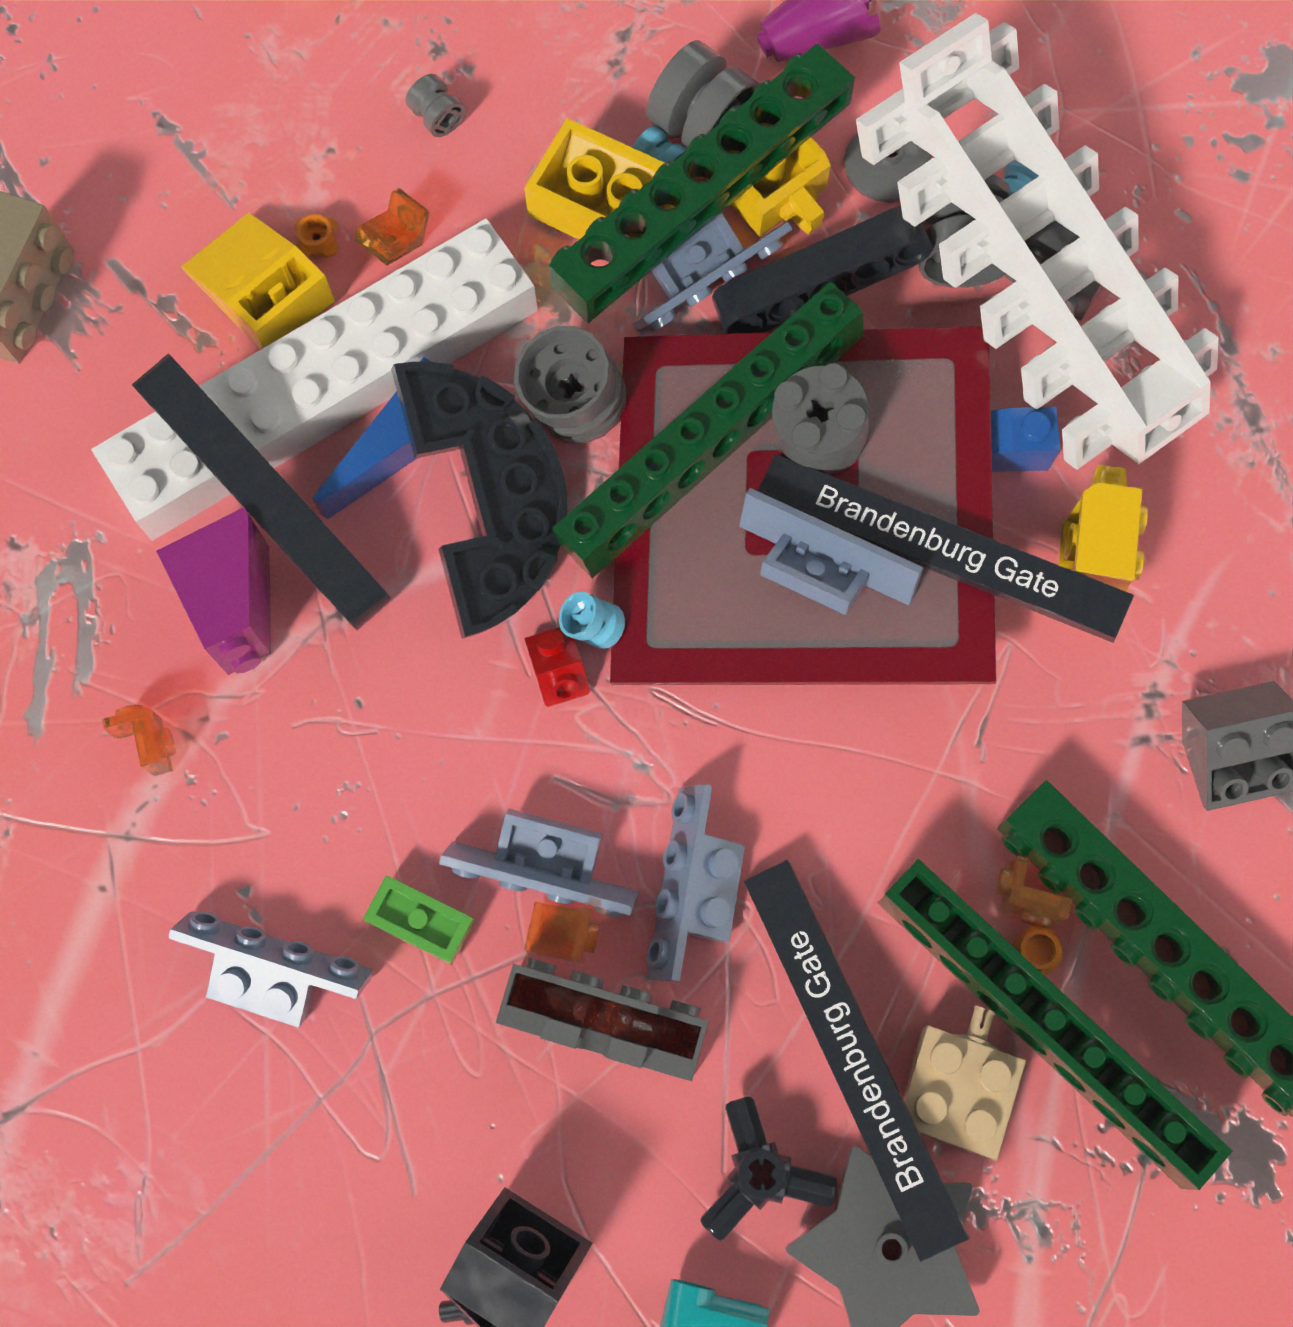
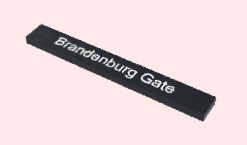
(951, 549)
(857, 1063)

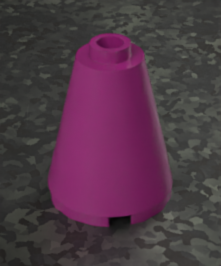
(803, 23)

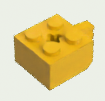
(788, 191)
(1104, 530)

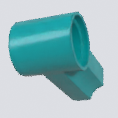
(700, 1306)

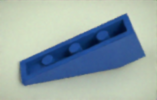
(1024, 439)
(371, 460)

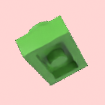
(419, 919)

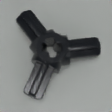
(787, 1179)

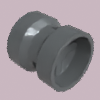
(431, 100)

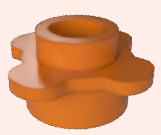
(316, 225)

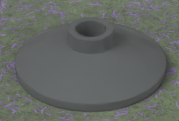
(881, 179)

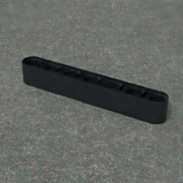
(261, 491)

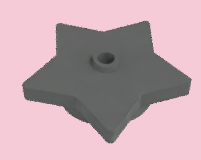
(849, 1255)

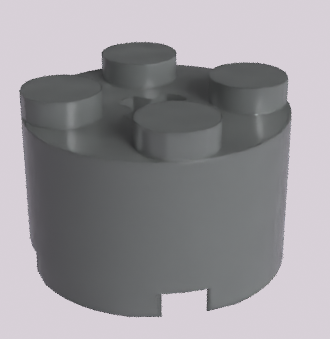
(819, 395)

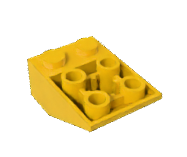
(260, 280)

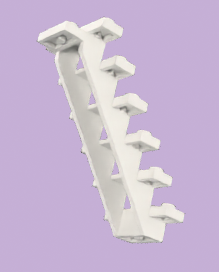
(977, 65)

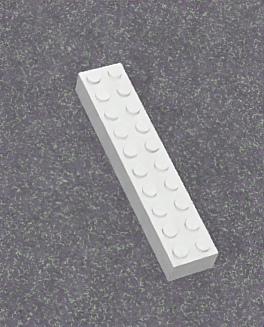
(327, 372)

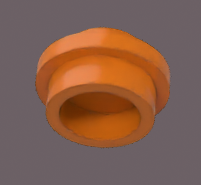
(1040, 948)

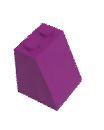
(225, 589)

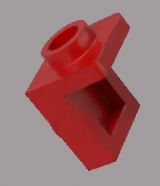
(557, 666)

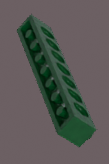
(592, 289)
(706, 432)
(1156, 917)
(1055, 1028)

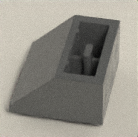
(1240, 744)

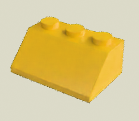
(585, 179)

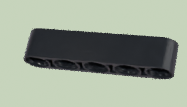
(847, 259)

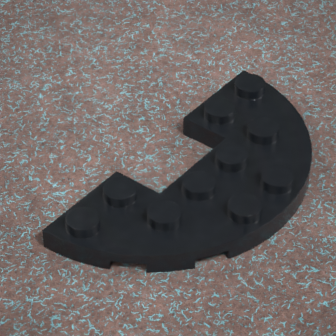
(512, 483)

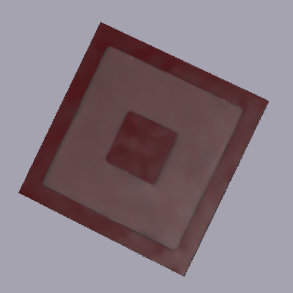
(694, 576)

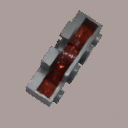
(603, 1022)

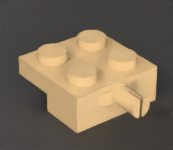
(963, 1087)

